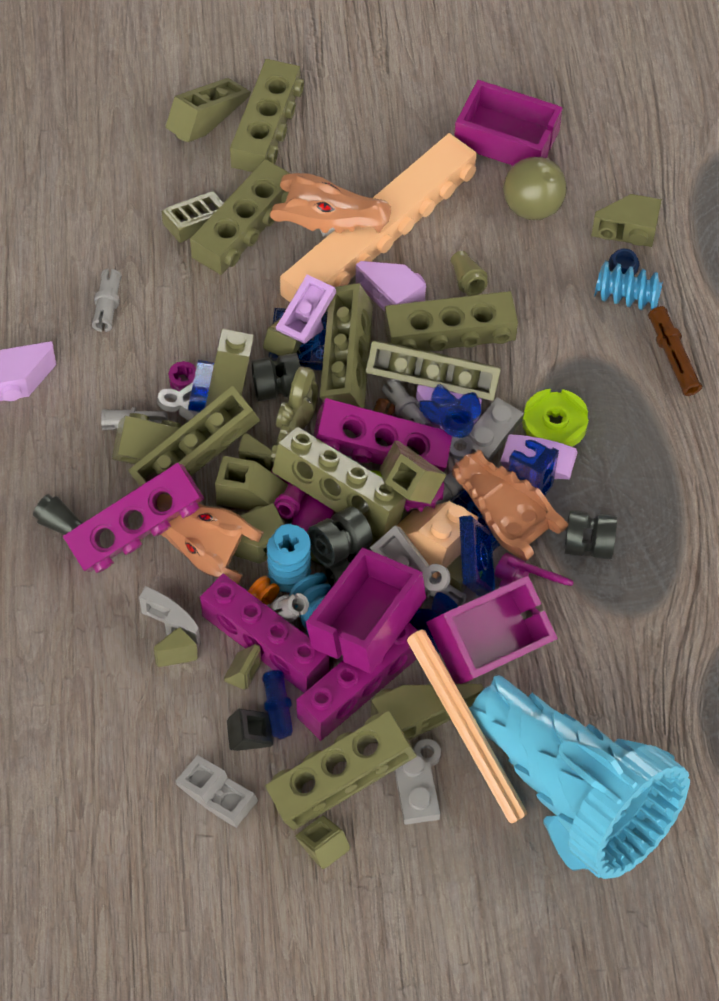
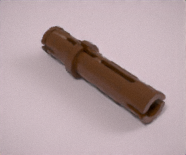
(670, 340)

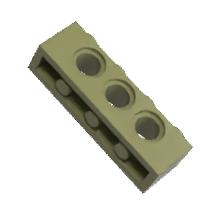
(266, 115)
(239, 219)
(473, 321)
(347, 346)
(433, 369)
(199, 438)
(337, 480)
(330, 788)

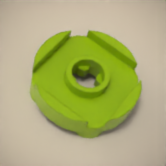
(567, 405)

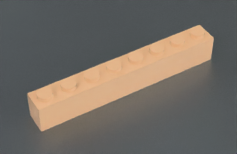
(410, 197)

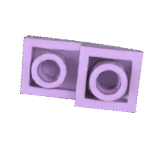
(565, 460)

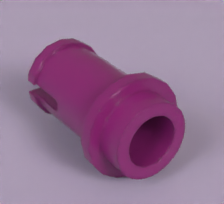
(289, 502)

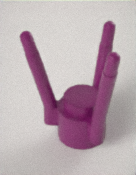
(512, 569)

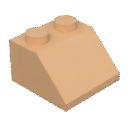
(436, 532)

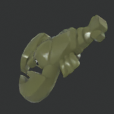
(301, 405)

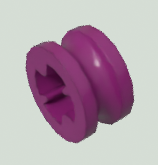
(179, 369)

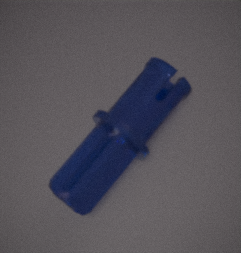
(277, 704)

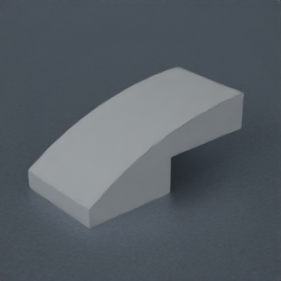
(164, 609)
(216, 792)

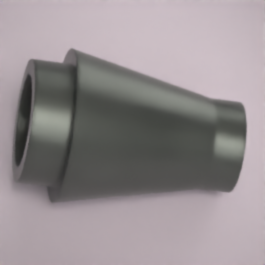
(55, 515)

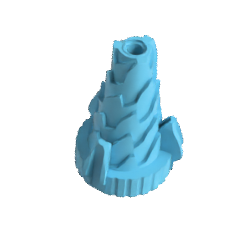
(606, 794)

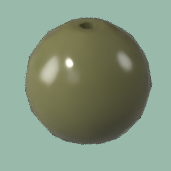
(535, 188)

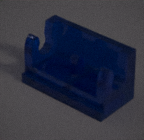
(536, 469)

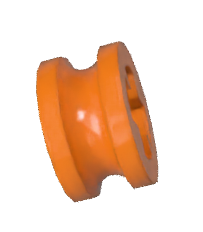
(264, 590)

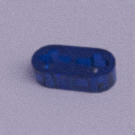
(201, 385)

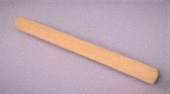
(467, 726)

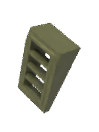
(174, 214)

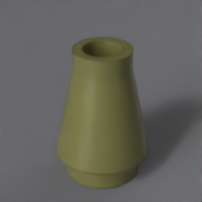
(469, 274)

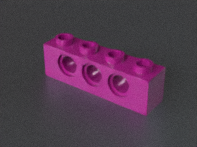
(367, 425)
(85, 538)
(253, 622)
(349, 688)

